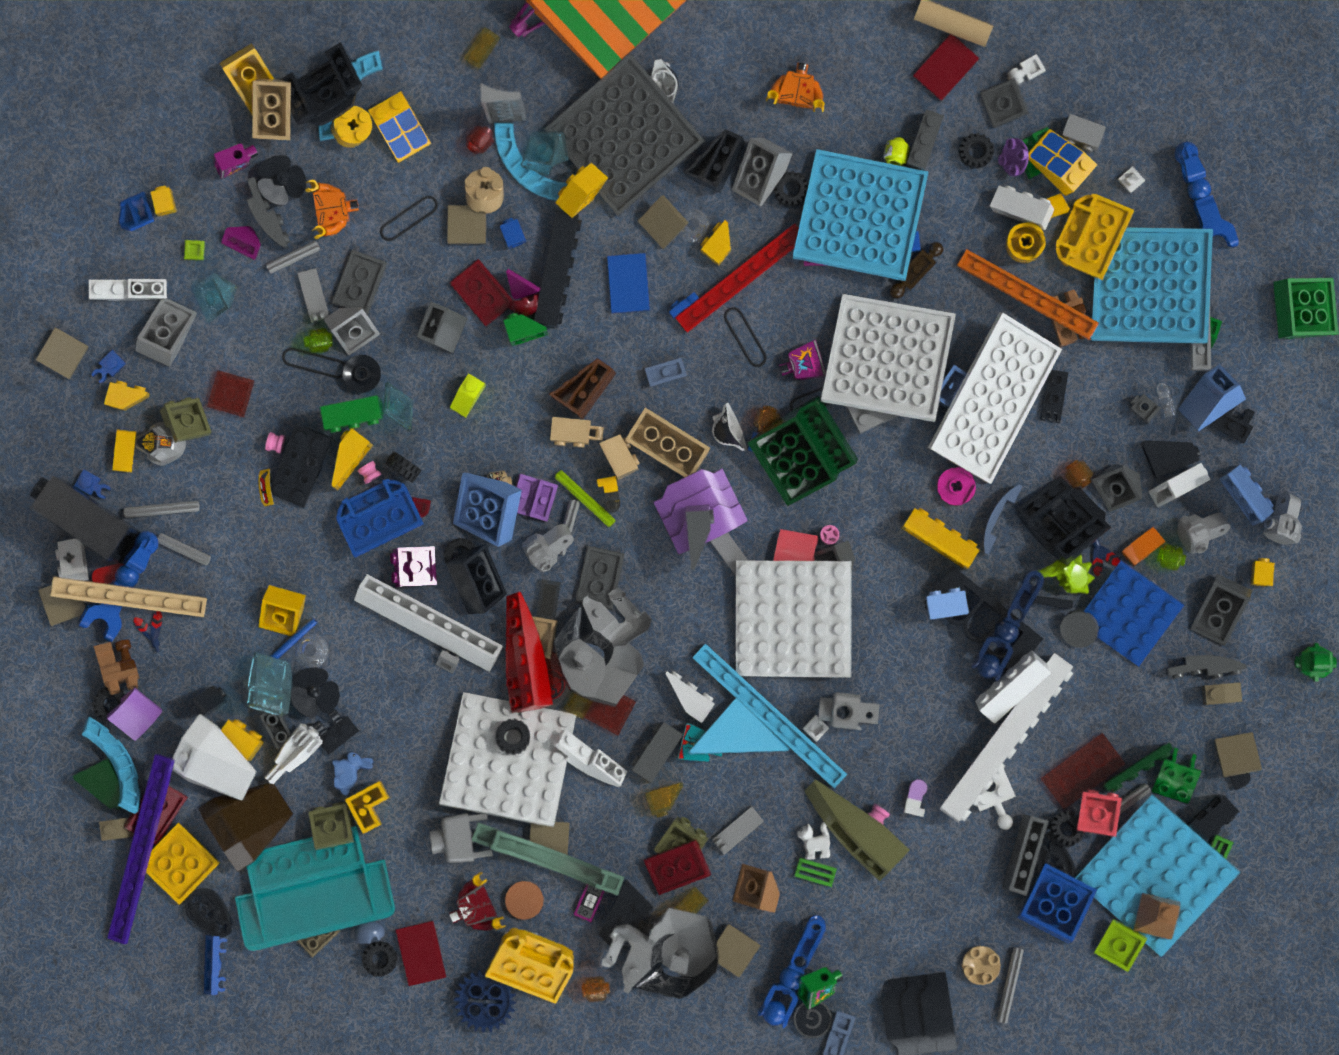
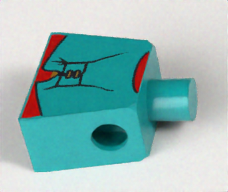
(690, 737)

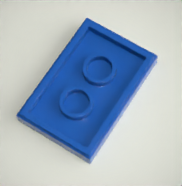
(628, 283)

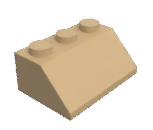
(271, 109)

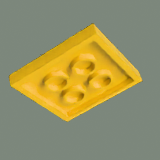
(180, 863)

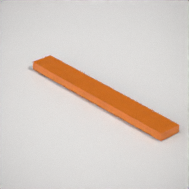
(1027, 294)

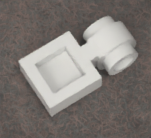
(1030, 68)

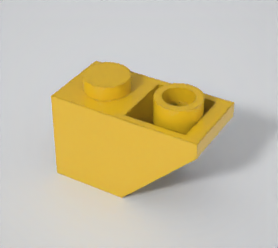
(718, 245)
(124, 397)

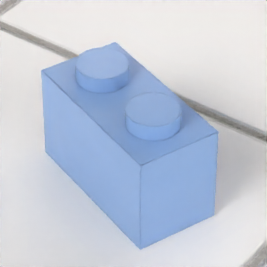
(946, 604)

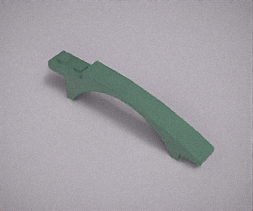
(548, 858)

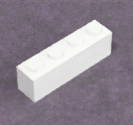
(1013, 686)

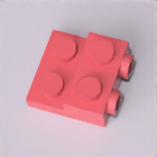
(1099, 813)

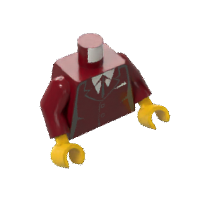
(476, 907)

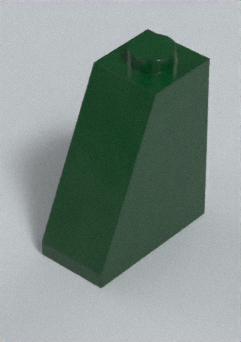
(102, 783)

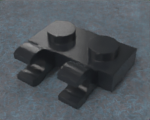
(1234, 426)
(338, 734)

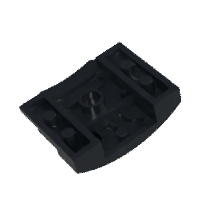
(325, 90)
(1063, 520)
(919, 1014)

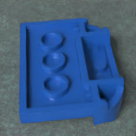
(377, 516)

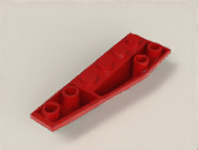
(525, 659)

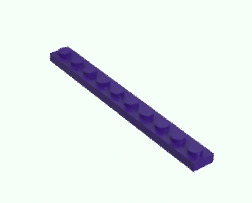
(141, 848)

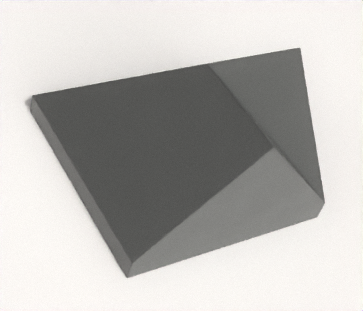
(1118, 486)

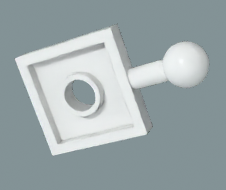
(1002, 792)

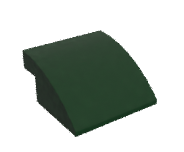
(803, 451)

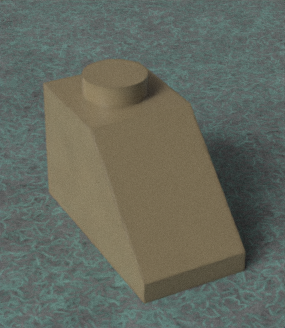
(1222, 693)
(114, 829)

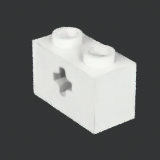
(72, 559)

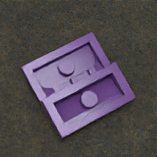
(535, 497)
(134, 714)

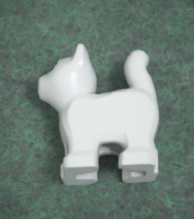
(818, 843)

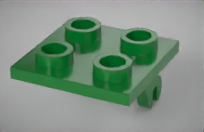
(1177, 780)

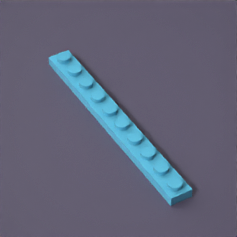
(769, 716)

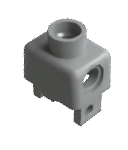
(829, 707)
(455, 839)

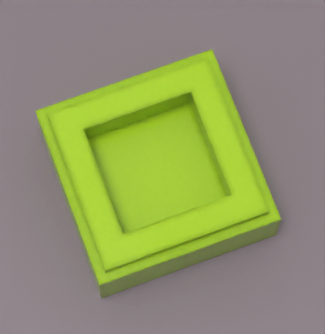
(194, 250)

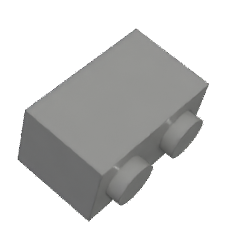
(1083, 133)

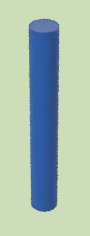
(294, 638)

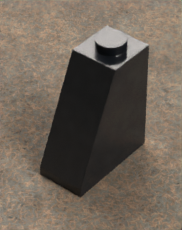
(1169, 456)

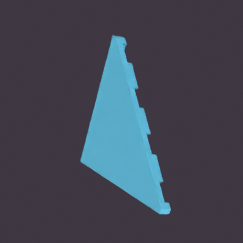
(738, 732)

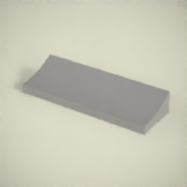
(502, 105)

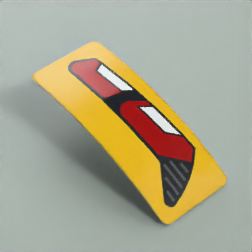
(265, 488)

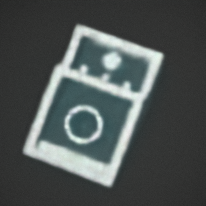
(270, 684)

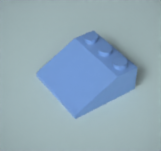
(1247, 494)
(487, 508)

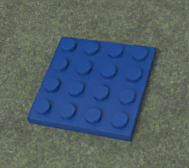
(1132, 612)

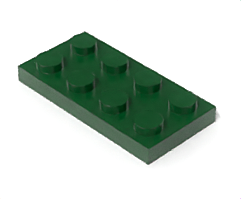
(1132, 771)

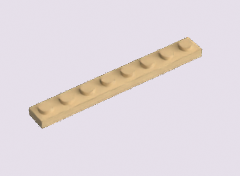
(128, 596)

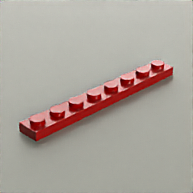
(738, 279)

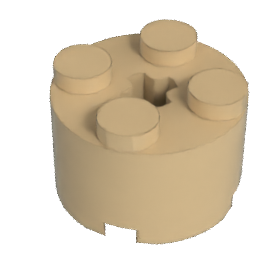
(484, 190)

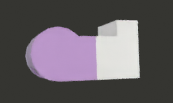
(916, 791)

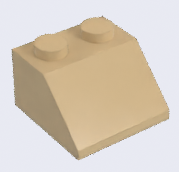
(619, 456)

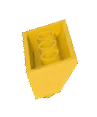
(940, 538)

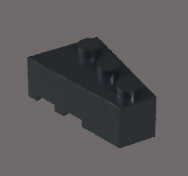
(717, 161)
(1213, 817)
(628, 909)

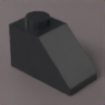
(210, 700)

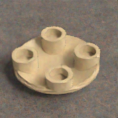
(981, 965)

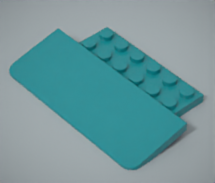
(311, 892)

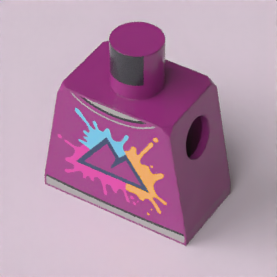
(227, 164)
(804, 363)

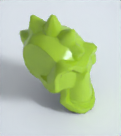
(1071, 577)

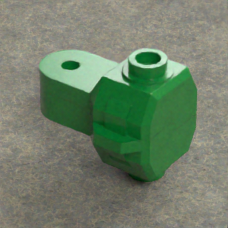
(1315, 662)

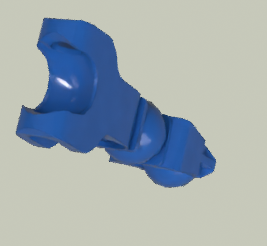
(1200, 190)
(126, 575)
(774, 1011)

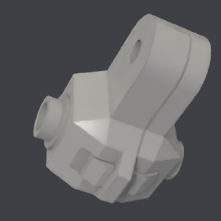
(1284, 525)
(1197, 531)
(544, 549)

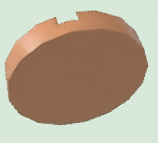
(524, 900)

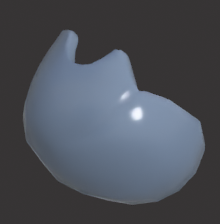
(366, 931)

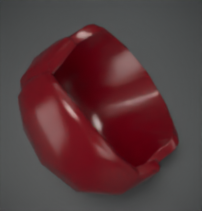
(525, 306)

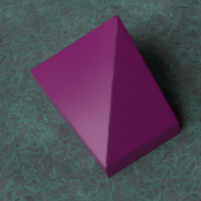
(242, 240)
(521, 287)

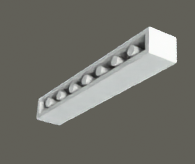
(428, 623)

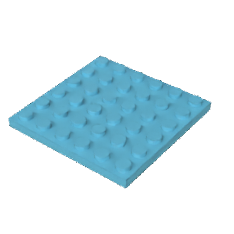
(860, 215)
(1156, 287)
(1160, 858)

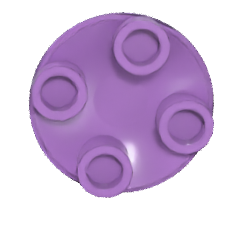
(1014, 157)

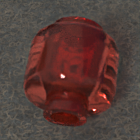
(479, 139)

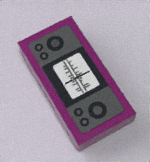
(589, 903)

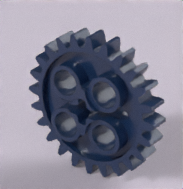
(484, 1019)

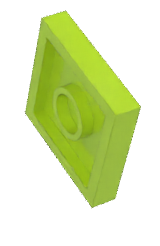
(1120, 945)

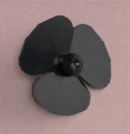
(276, 180)
(309, 690)

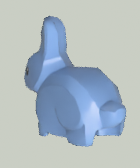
(347, 769)

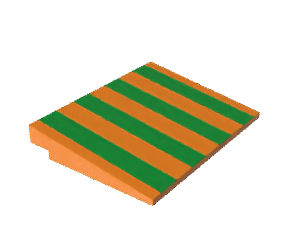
(603, 29)

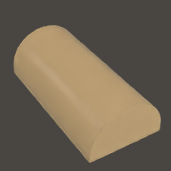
(953, 22)
(667, 443)

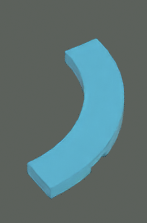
(364, 66)
(512, 160)
(121, 761)

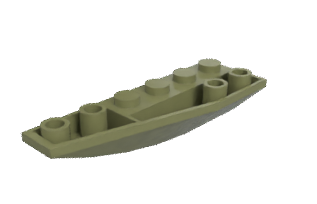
(857, 831)

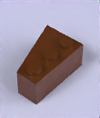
(585, 388)

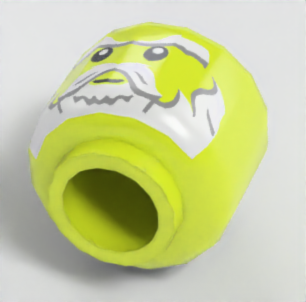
(896, 151)

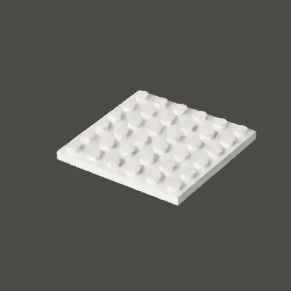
(888, 357)
(793, 618)
(502, 784)

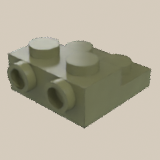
(185, 419)
(331, 826)
(681, 833)

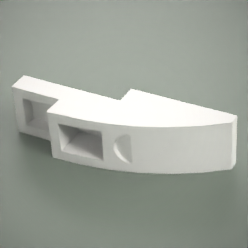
(127, 289)
(588, 761)

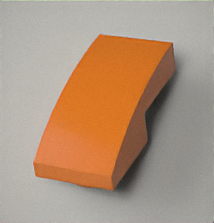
(1143, 546)

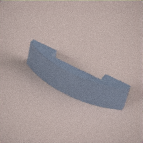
(988, 539)
(839, 1034)

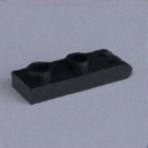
(1054, 395)

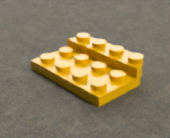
(1092, 234)
(532, 964)

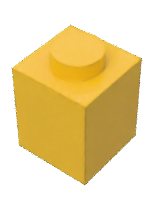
(163, 201)
(1262, 572)

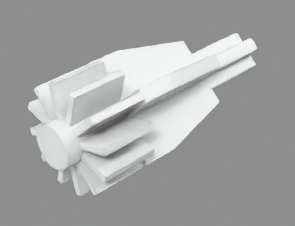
(295, 751)

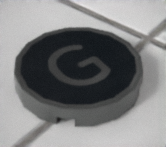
(812, 1022)

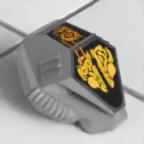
(159, 445)

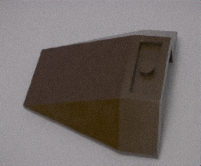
(246, 825)

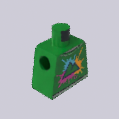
(818, 986)

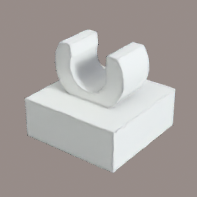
(1131, 180)

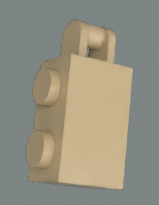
(574, 431)

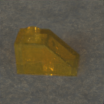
(663, 799)
(692, 902)

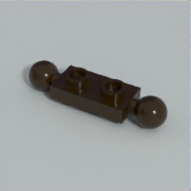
(917, 269)

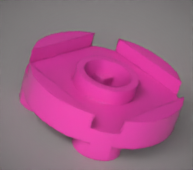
(946, 491)

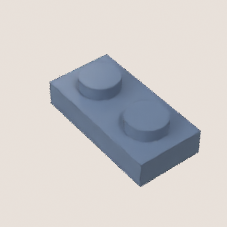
(665, 372)

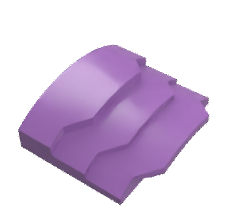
(699, 489)

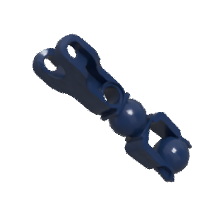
(1007, 629)

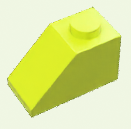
(467, 395)

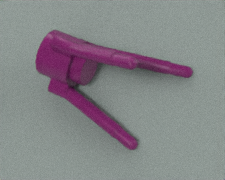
(518, 24)

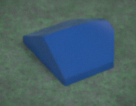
(135, 212)

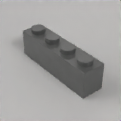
(1025, 854)

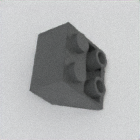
(441, 327)

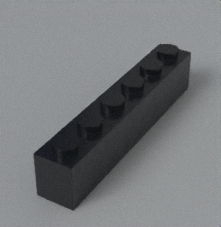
(556, 269)

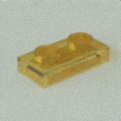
(482, 48)

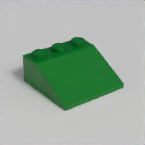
(1305, 307)
(352, 413)

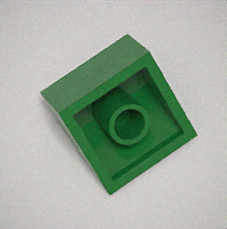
(523, 329)

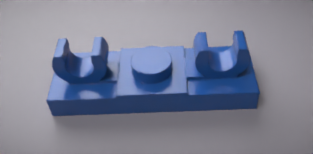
(213, 964)

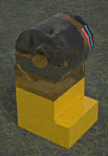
(612, 498)

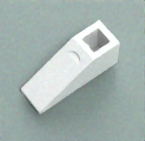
(693, 702)

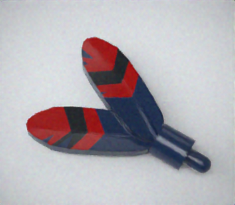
(1098, 554)
(152, 632)

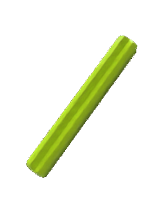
(584, 498)

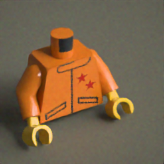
(797, 89)
(330, 208)

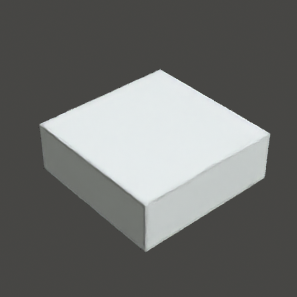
(815, 728)

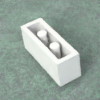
(1022, 206)

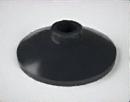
(355, 366)

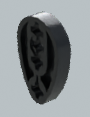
(1064, 858)
(199, 917)

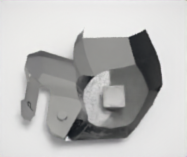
(621, 663)
(679, 942)

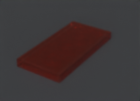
(1082, 771)

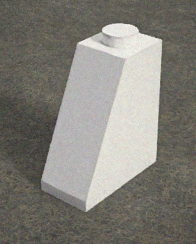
(1179, 485)

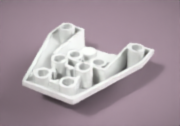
(212, 760)

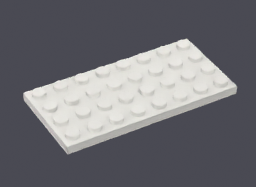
(995, 398)

